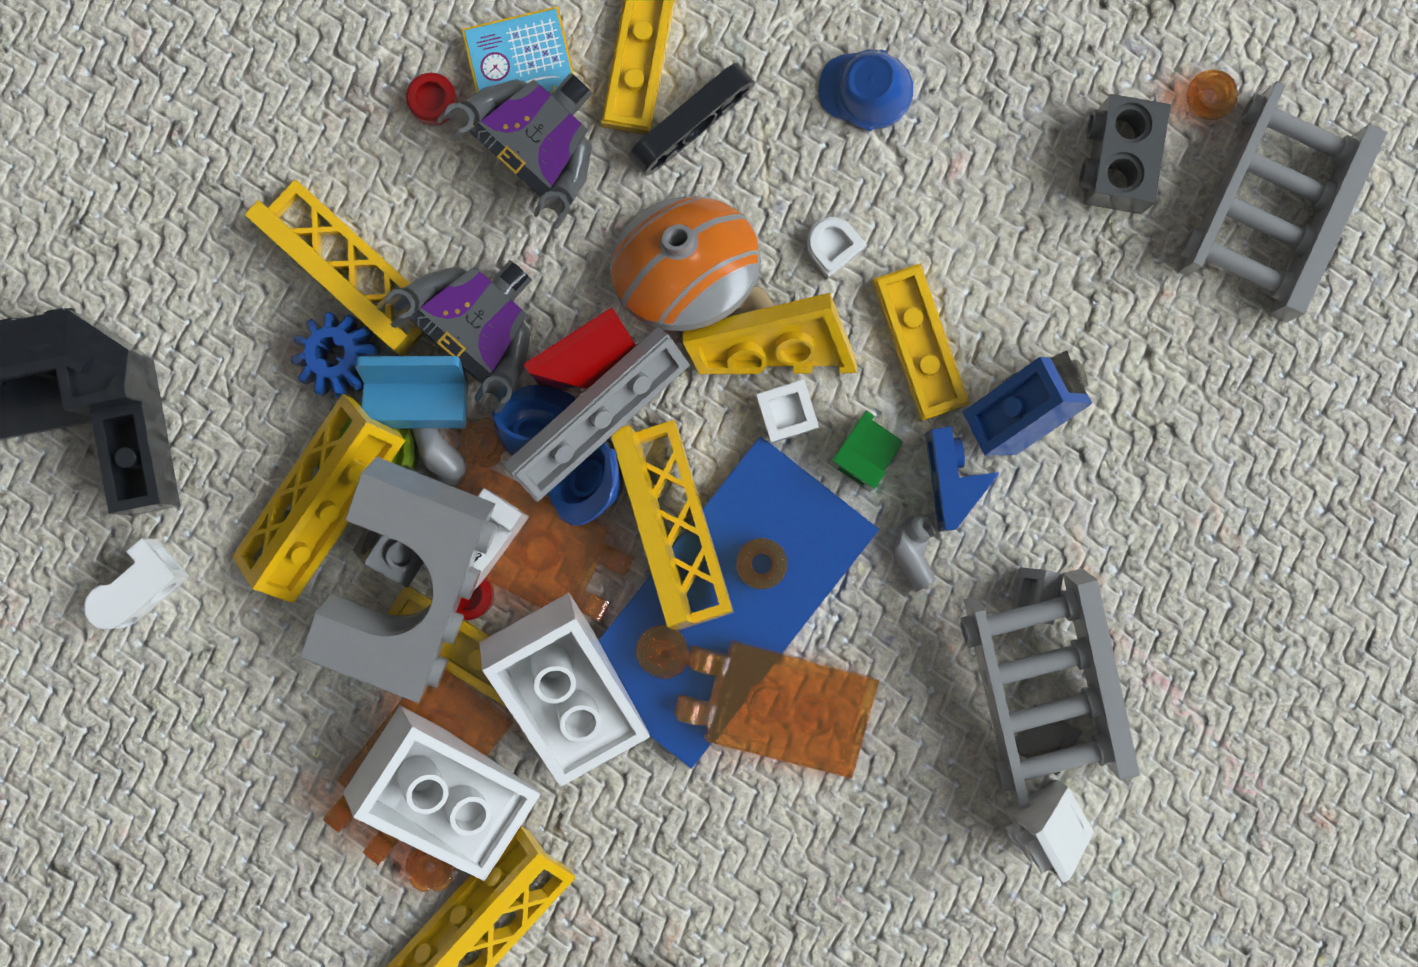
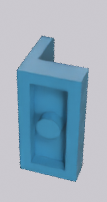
(414, 390)

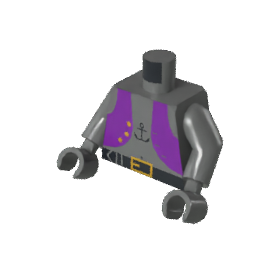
(532, 135)
(471, 321)

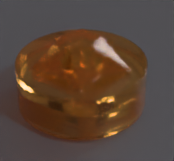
(662, 652)

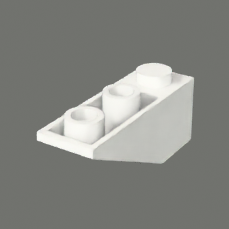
(1050, 830)

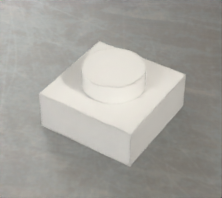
(787, 411)

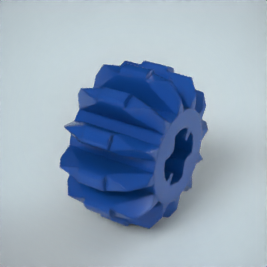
(316, 347)

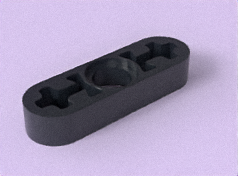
(691, 119)

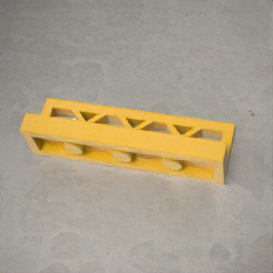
(325, 272)
(319, 505)
(653, 529)
(469, 915)

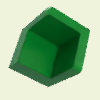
(866, 452)

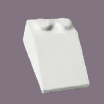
(562, 689)
(439, 794)

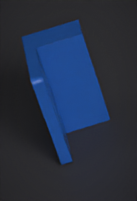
(1023, 409)

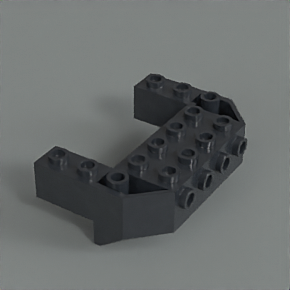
(77, 372)

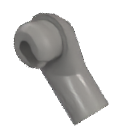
(439, 456)
(910, 549)

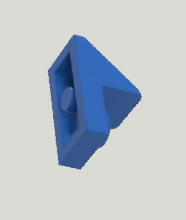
(952, 494)

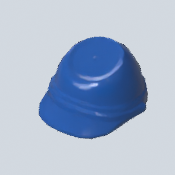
(866, 89)
(528, 413)
(588, 488)

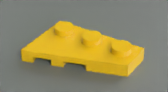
(785, 334)

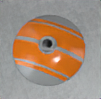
(689, 282)

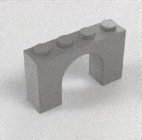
(446, 532)

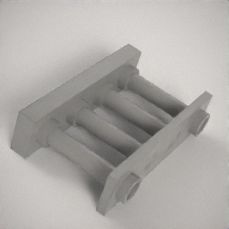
(1331, 199)
(1100, 700)

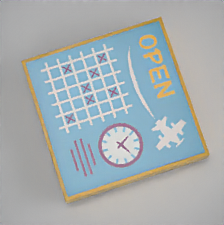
(521, 49)

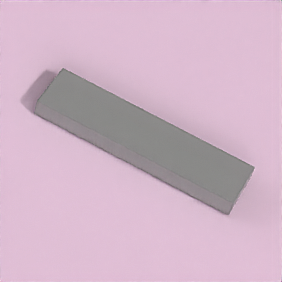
(597, 414)

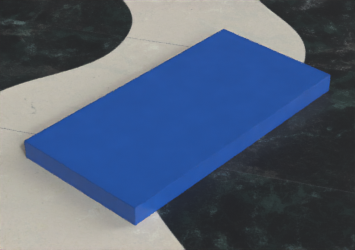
(759, 499)

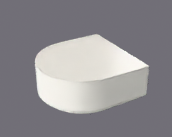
(833, 245)

